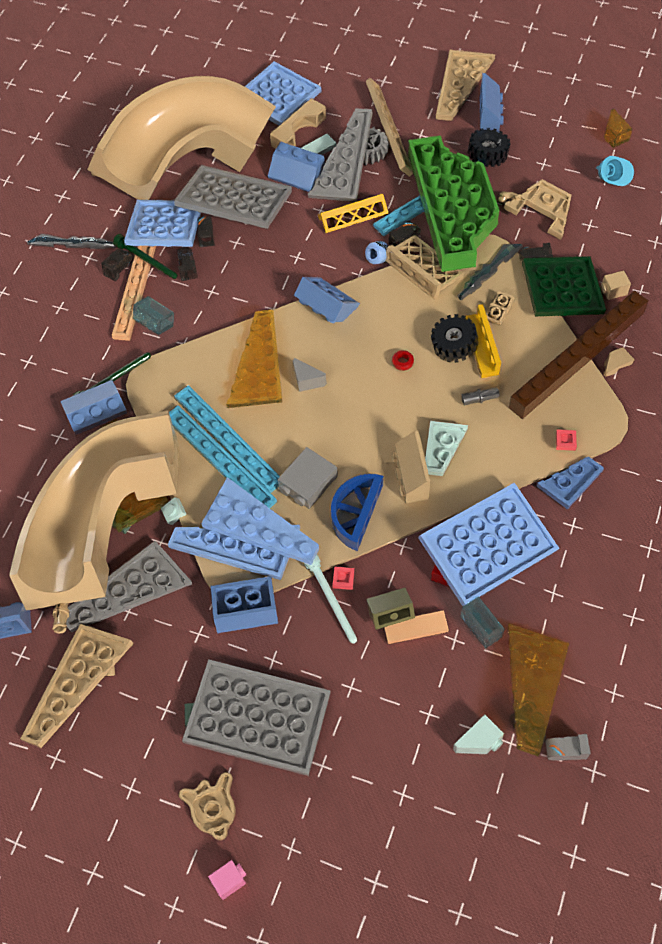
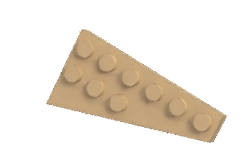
(461, 76)
(82, 667)

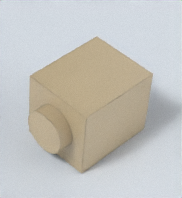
(615, 285)

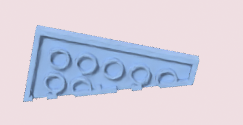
(250, 521)
(228, 551)

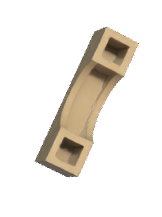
(310, 114)

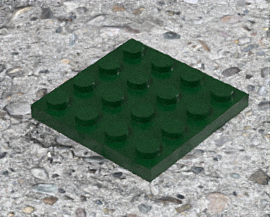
(563, 286)

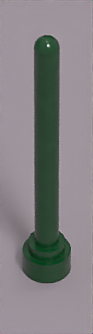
(120, 243)
(122, 371)

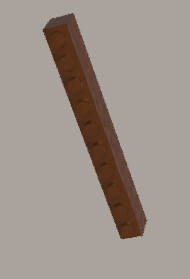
(577, 355)

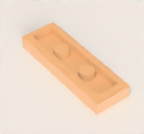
(418, 627)

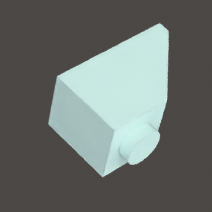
(480, 738)

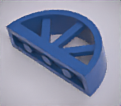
(354, 485)

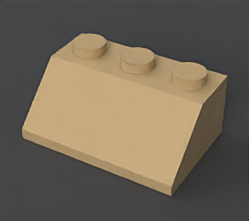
(411, 468)

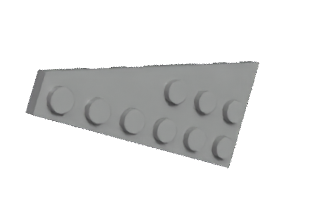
(344, 166)
(135, 583)

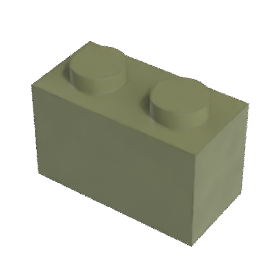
(390, 608)

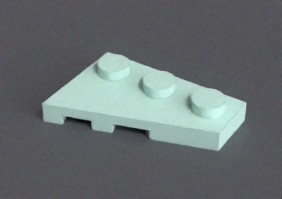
(442, 445)

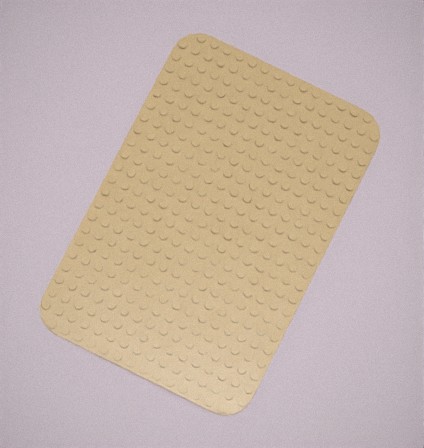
(375, 405)

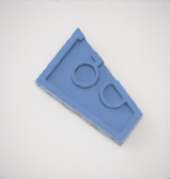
(572, 482)

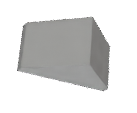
(308, 376)

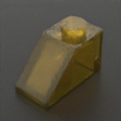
(617, 130)

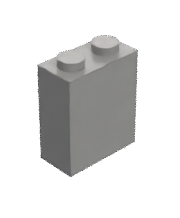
(307, 478)

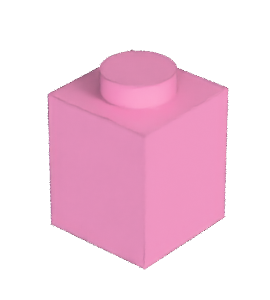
(228, 879)

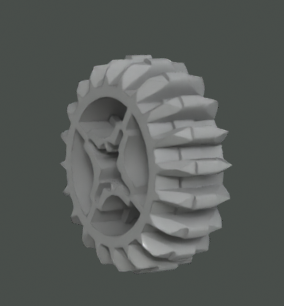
(376, 146)

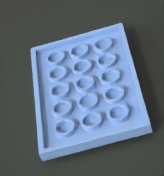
(488, 544)

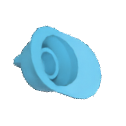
(616, 171)

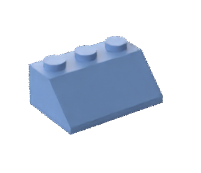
(490, 104)
(296, 166)
(325, 299)
(93, 407)
(244, 604)
(14, 620)

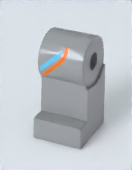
(568, 748)

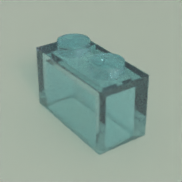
(153, 315)
(482, 622)

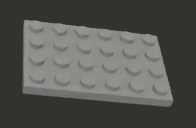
(233, 196)
(257, 717)

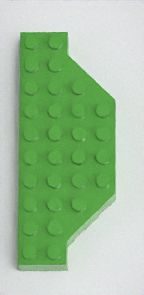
(455, 201)

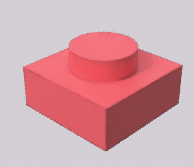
(566, 440)
(343, 578)

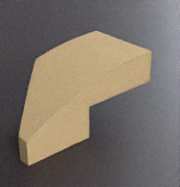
(616, 360)

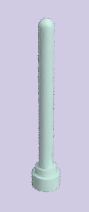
(315, 567)

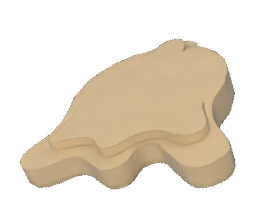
(211, 806)

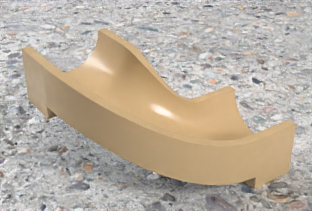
(175, 121)
(71, 520)

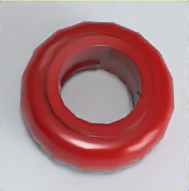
(402, 354)

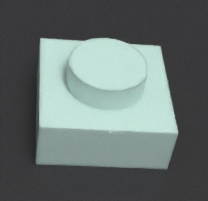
(173, 511)

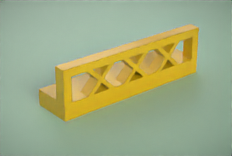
(348, 208)
(486, 352)

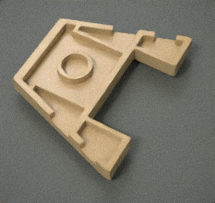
(546, 200)

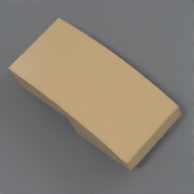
(500, 307)

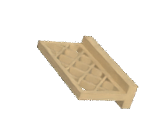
(415, 272)

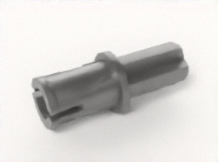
(480, 396)

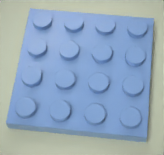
(284, 90)
(161, 224)

